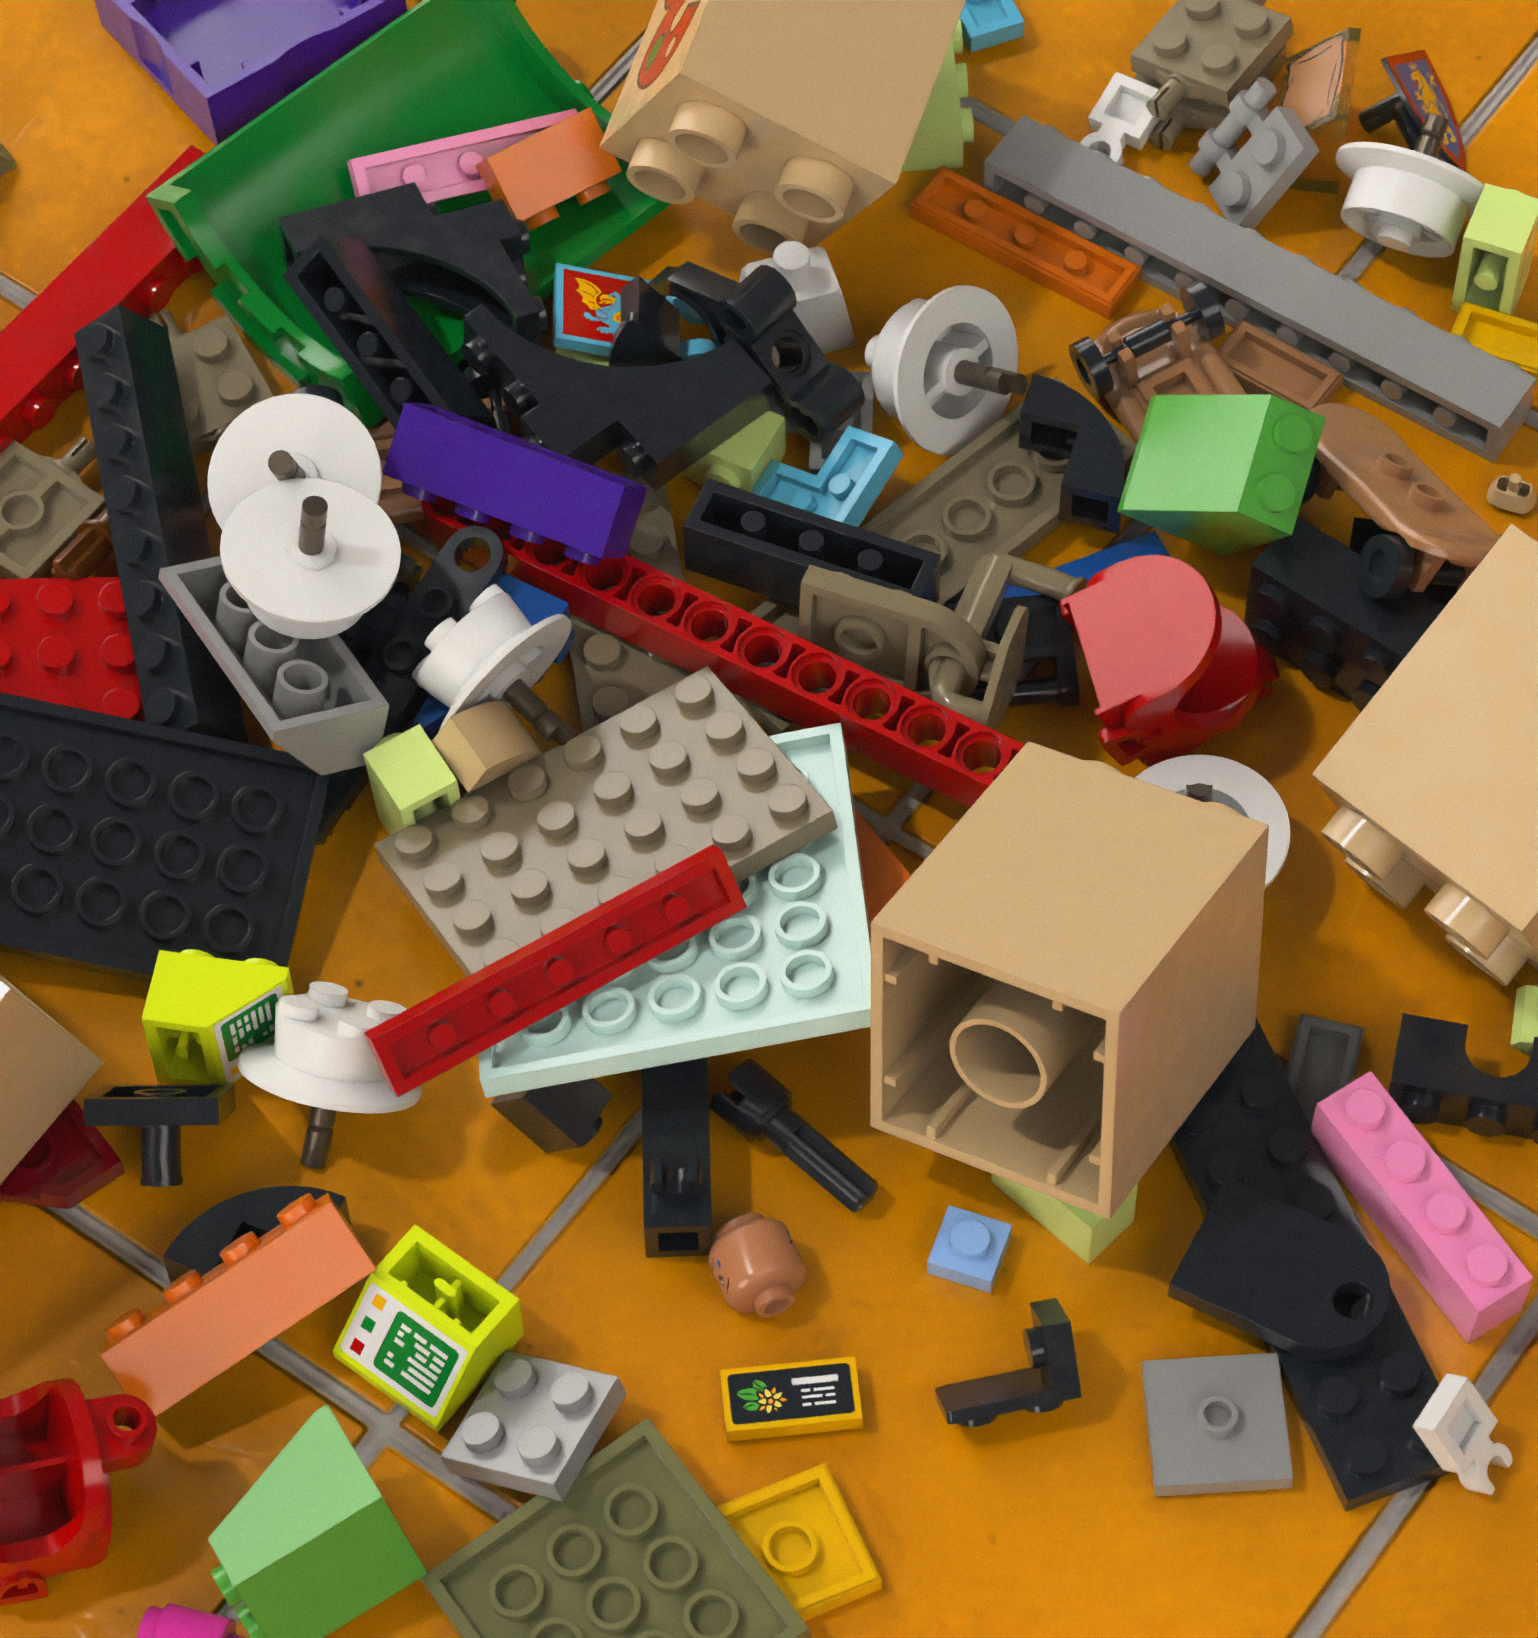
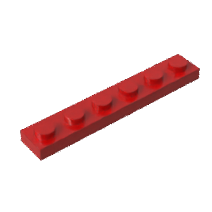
(555, 970)

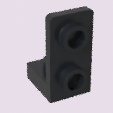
(1037, 1389)

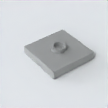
(1216, 1424)

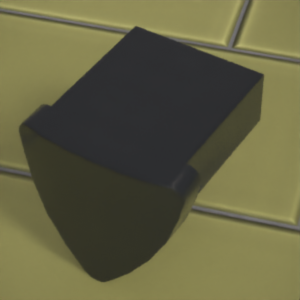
(647, 328)

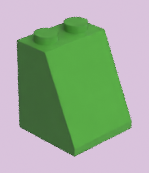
(1222, 468)
(311, 1540)

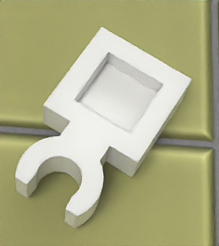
(1121, 117)
(1457, 1433)

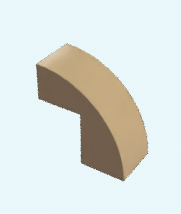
(485, 744)

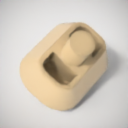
(1512, 494)

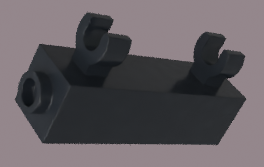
(677, 1159)

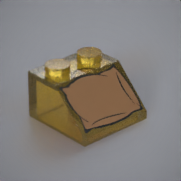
(1320, 91)

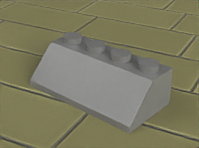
(301, 690)

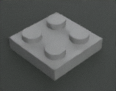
(533, 1425)

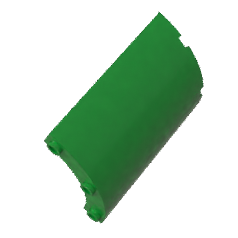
(415, 81)

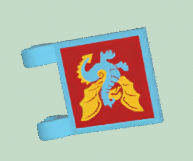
(590, 311)

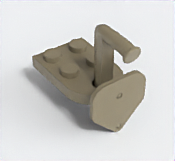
(926, 643)

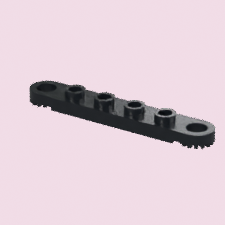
(440, 594)

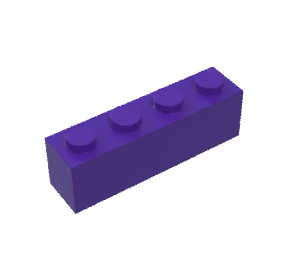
(515, 482)

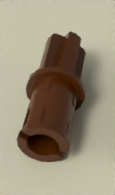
(87, 550)

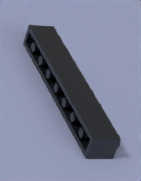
(153, 517)

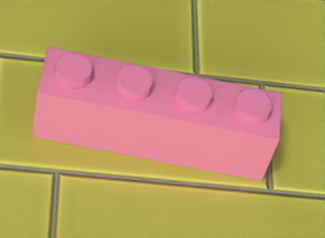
(1420, 1207)

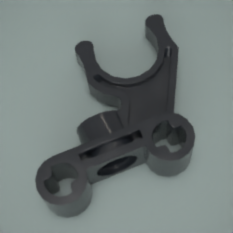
(761, 315)

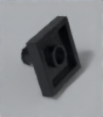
(160, 1114)

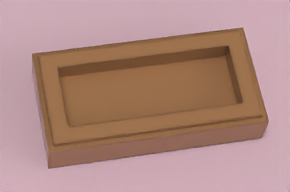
(1276, 368)

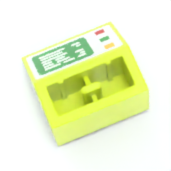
(208, 1012)
(428, 1328)

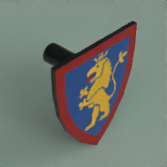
(1416, 96)

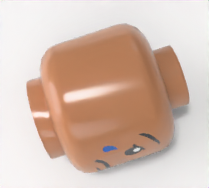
(757, 1265)

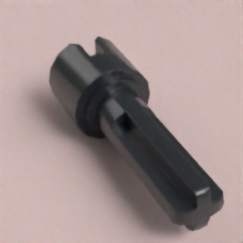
(764, 1112)

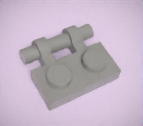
(1264, 166)

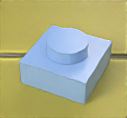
(969, 1249)

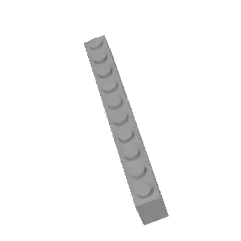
(1376, 345)

